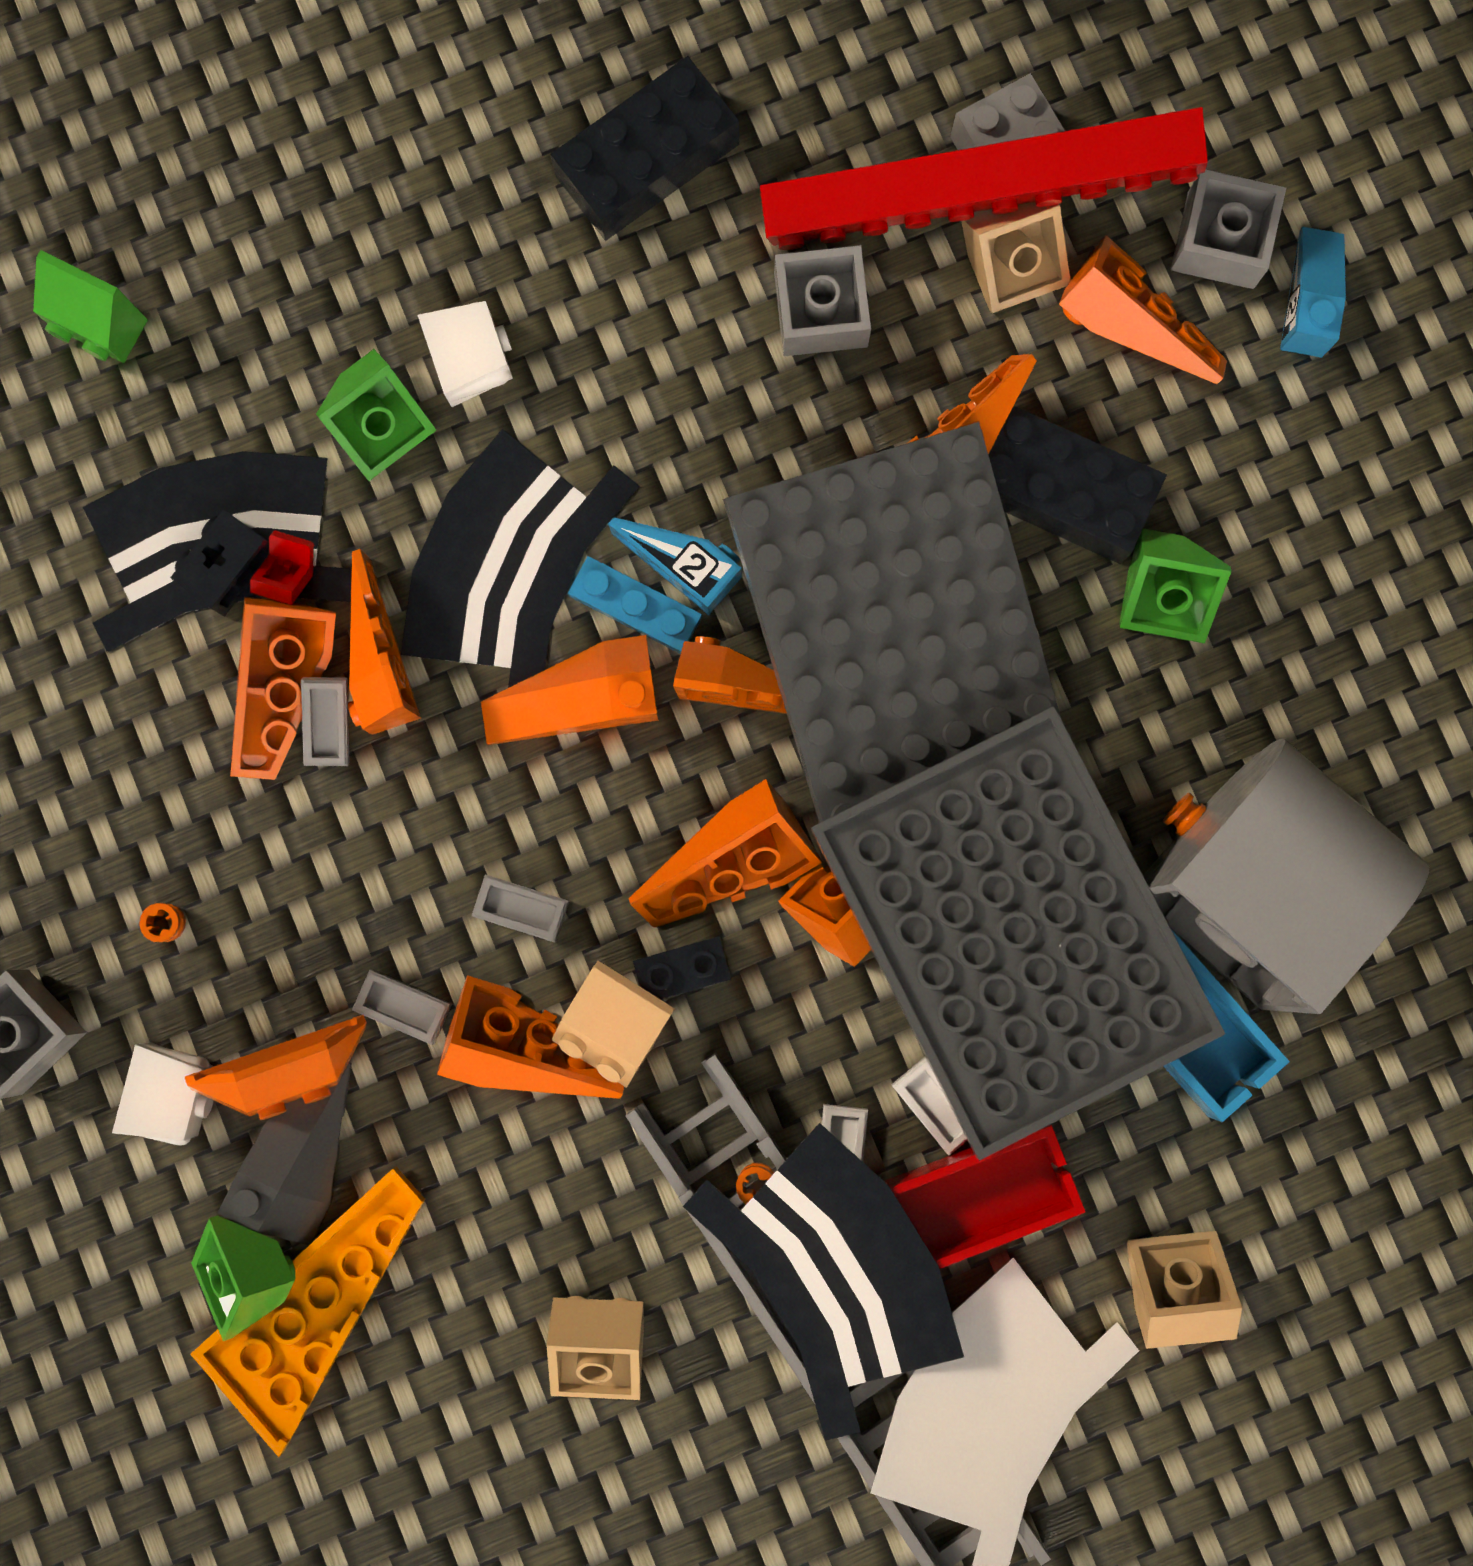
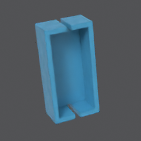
(1240, 1054)

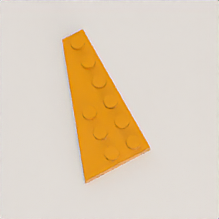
(285, 1356)

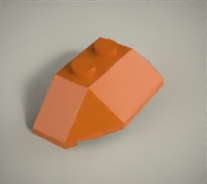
(282, 1073)

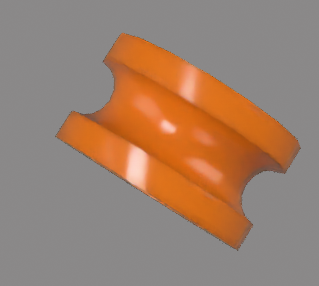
(1184, 814)
(167, 935)
(764, 1173)

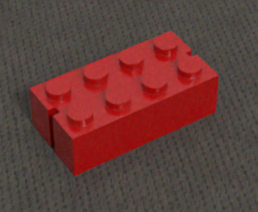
(979, 1205)

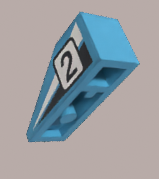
(1315, 293)
(685, 561)

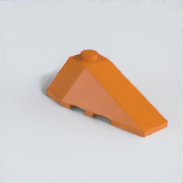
(1118, 305)
(990, 400)
(276, 651)
(377, 671)
(725, 677)
(584, 693)
(738, 850)
(825, 914)
(510, 1047)

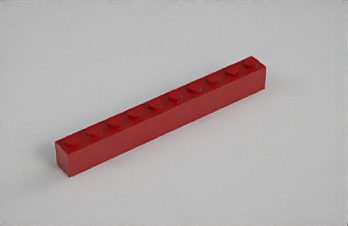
(986, 178)

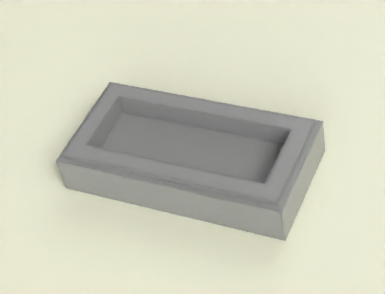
(325, 721)
(520, 908)
(402, 1007)

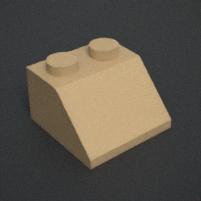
(1017, 254)
(612, 1024)
(1183, 1290)
(595, 1348)

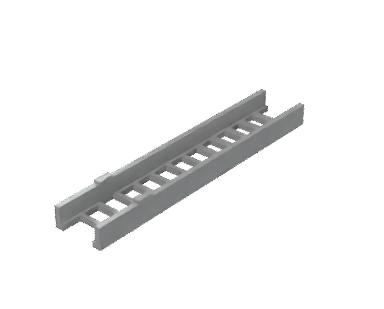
(860, 1445)

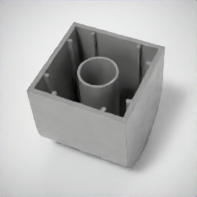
(1286, 882)

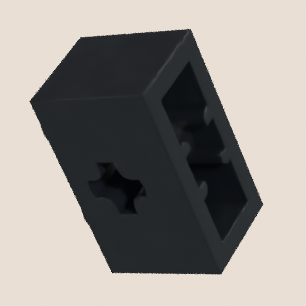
(215, 584)
(683, 969)

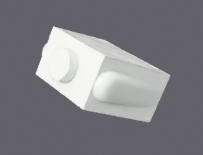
(466, 350)
(157, 1097)

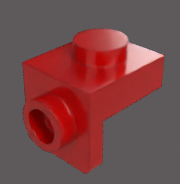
(285, 569)

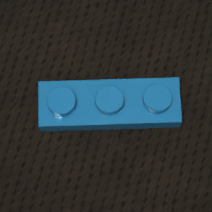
(634, 604)

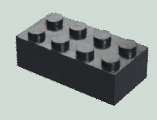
(646, 148)
(1072, 485)

